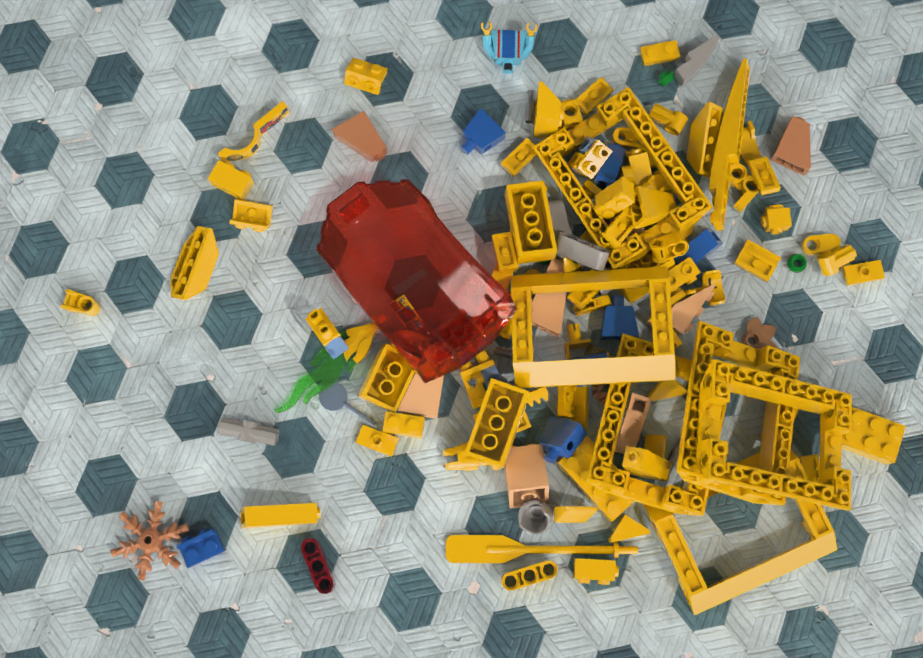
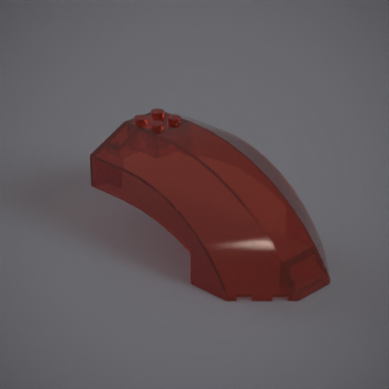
(392, 244)

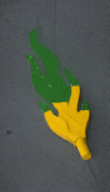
(359, 341)

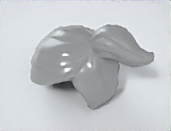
(536, 516)

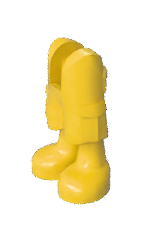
(464, 461)

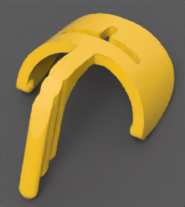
(715, 279)

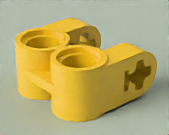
(740, 184)

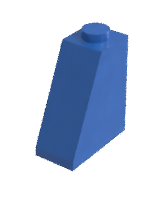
(609, 170)
(701, 247)

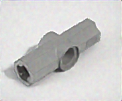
(248, 431)

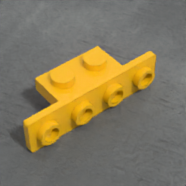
(573, 403)

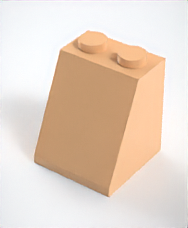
(526, 475)

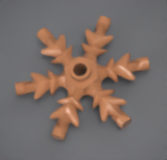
(156, 543)

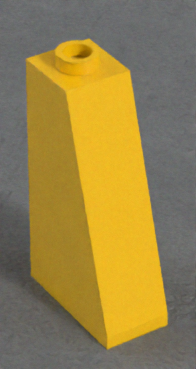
(646, 464)
(279, 515)

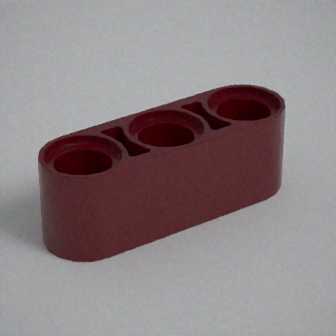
(310, 559)

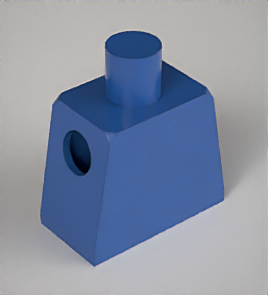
(482, 134)
(618, 320)
(561, 438)

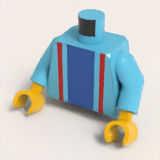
(508, 46)

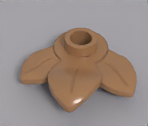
(759, 333)

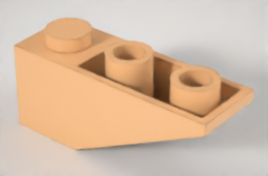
(688, 309)
(632, 422)

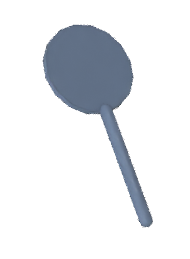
(336, 397)

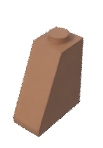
(361, 137)
(794, 146)

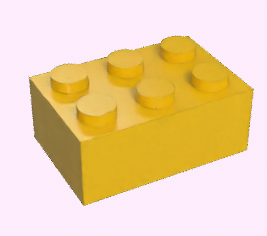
(873, 437)

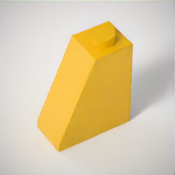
(650, 206)

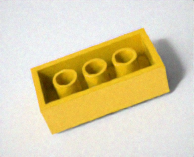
(530, 222)
(497, 423)
(577, 468)

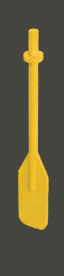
(502, 549)

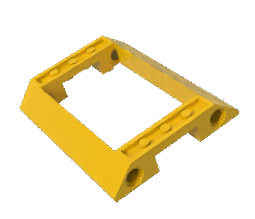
(610, 112)
(601, 370)
(777, 421)
(835, 421)
(617, 482)
(690, 579)

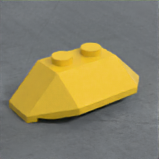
(703, 138)
(194, 264)

